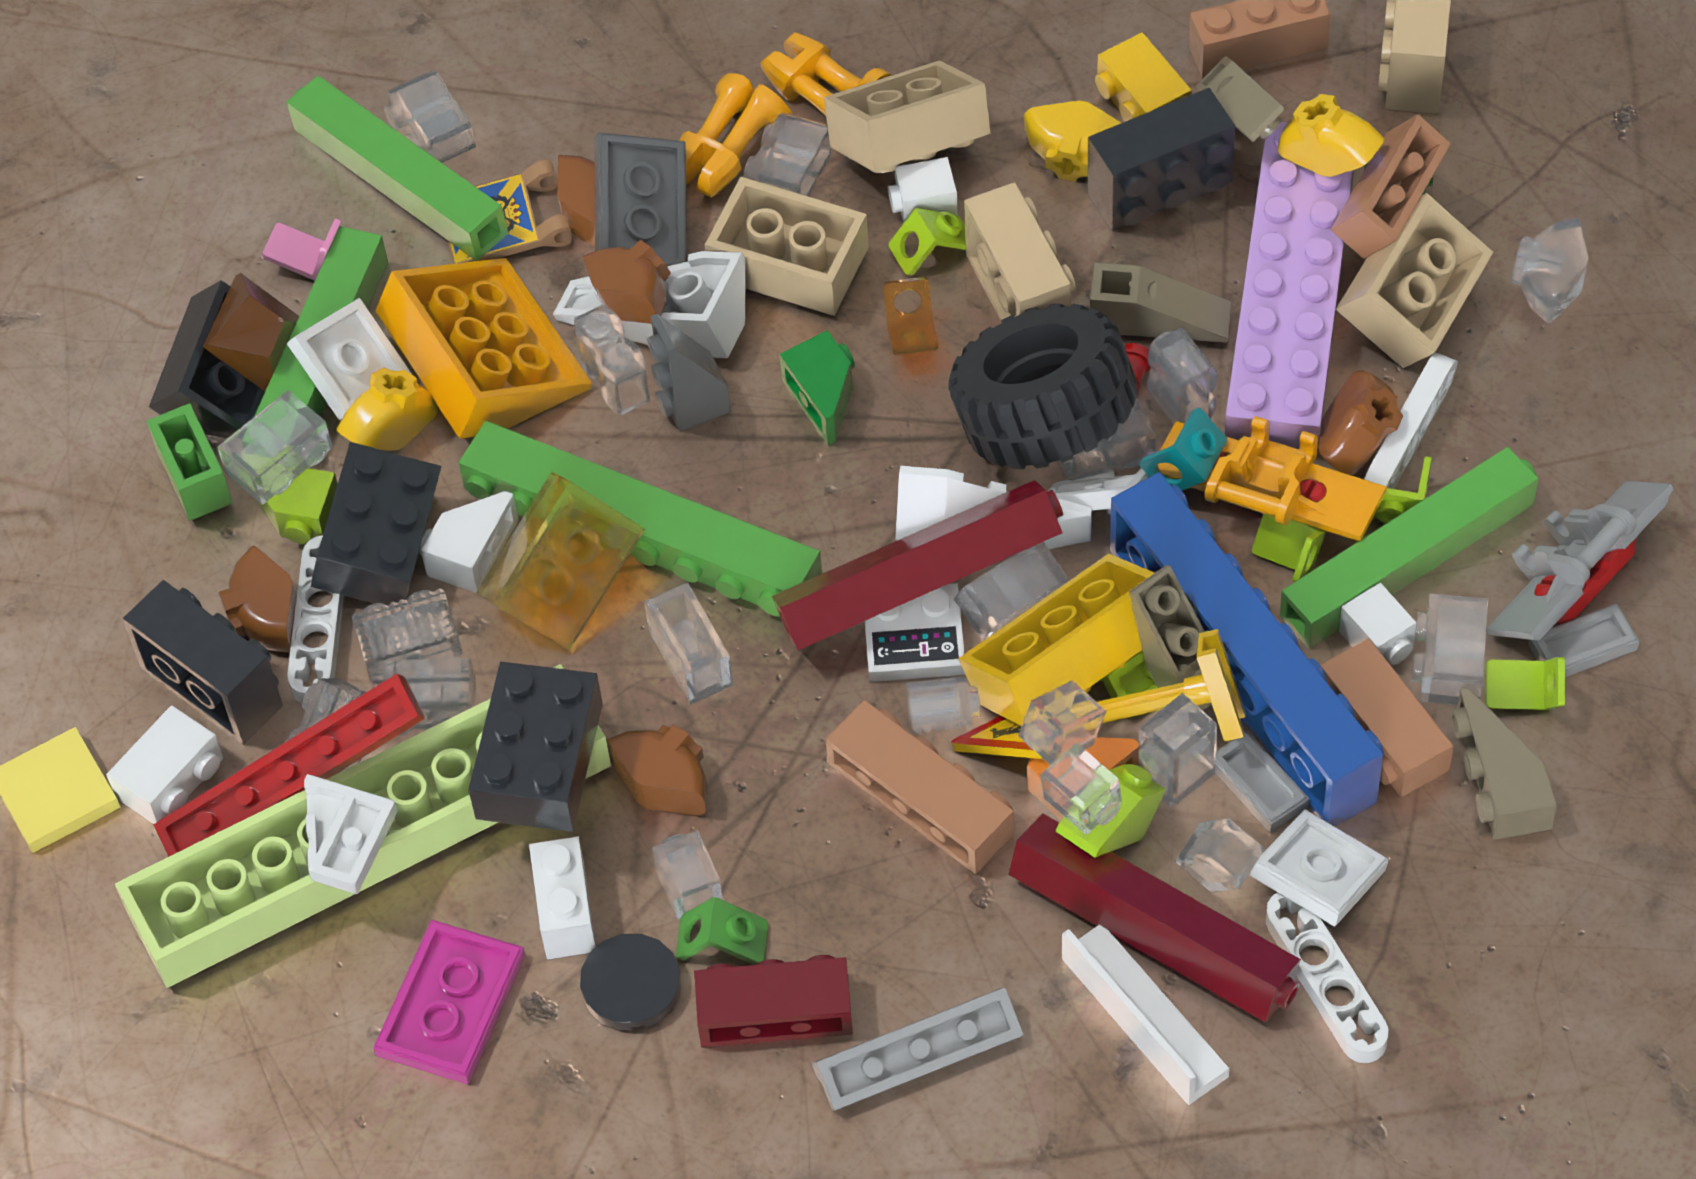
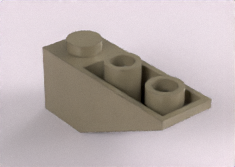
(1243, 99)
(1152, 303)
(1167, 629)
(1509, 775)

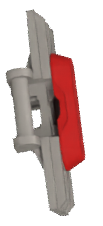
(1589, 554)

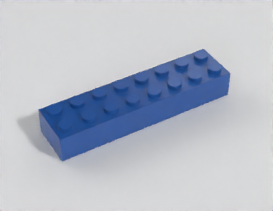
(1282, 690)

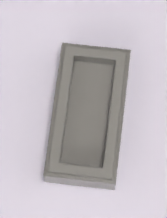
(1587, 640)
(1259, 782)

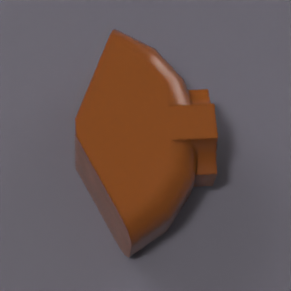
(577, 195)
(629, 280)
(1358, 422)
(261, 601)
(661, 769)

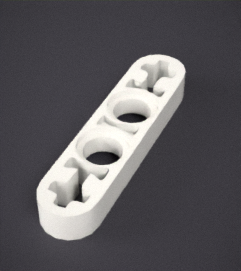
(1418, 414)
(309, 620)
(1333, 972)

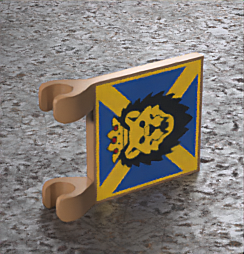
(523, 231)

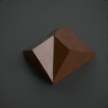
(251, 331)

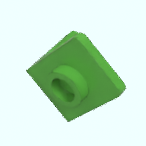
(725, 929)

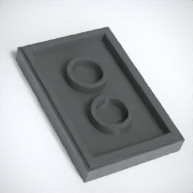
(641, 194)

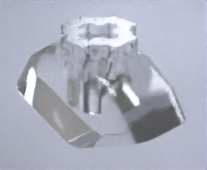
(1552, 268)

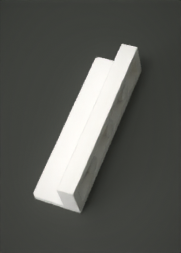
(1144, 1013)

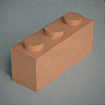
(1257, 32)
(1390, 186)
(1411, 740)

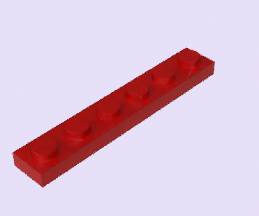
(281, 773)

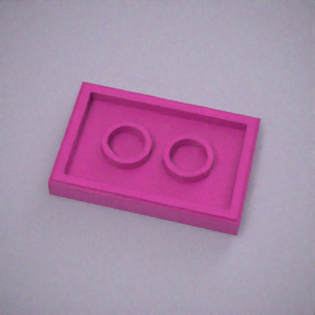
(449, 1002)

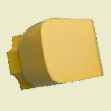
(1062, 133)
(1328, 138)
(388, 411)

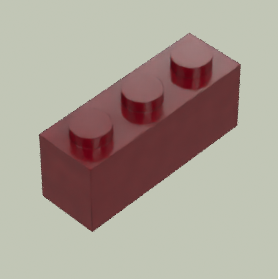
(773, 1001)

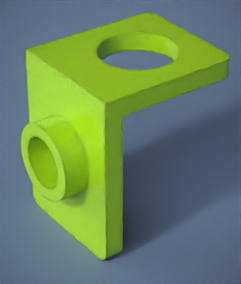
(932, 230)
(1397, 501)
(1289, 545)
(1525, 684)

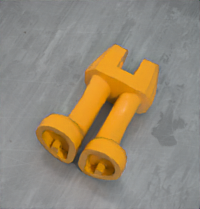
(803, 68)
(719, 160)

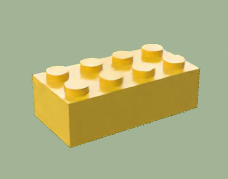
(1067, 636)

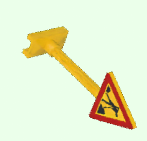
(1213, 686)

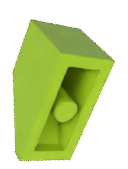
(303, 507)
(1139, 803)

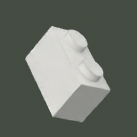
(165, 765)
(562, 897)

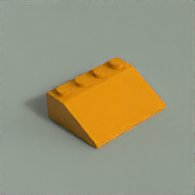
(479, 343)

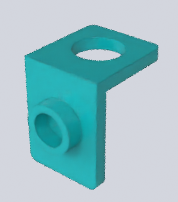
(1192, 452)

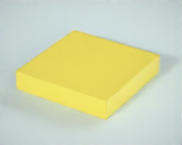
(55, 790)

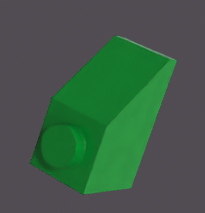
(820, 381)

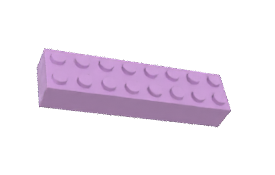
(1288, 300)

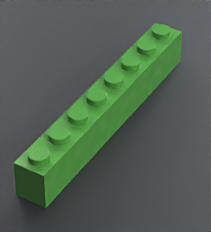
(677, 533)

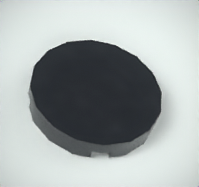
(630, 981)

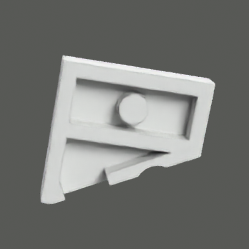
(1096, 489)
(344, 832)

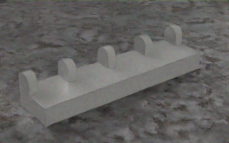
(918, 1048)

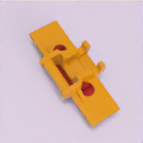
(1286, 482)

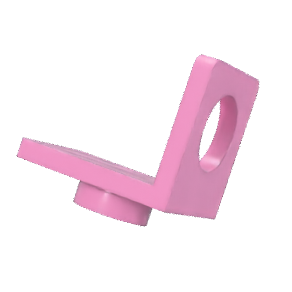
(298, 250)

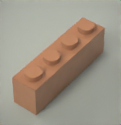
(921, 786)

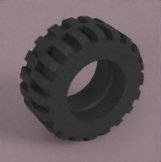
(1043, 386)

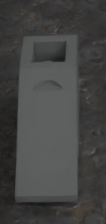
(687, 377)

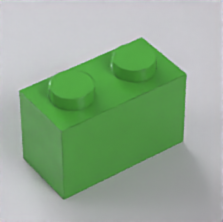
(189, 462)

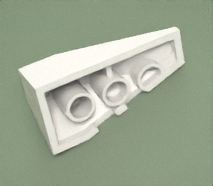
(701, 296)
(937, 494)

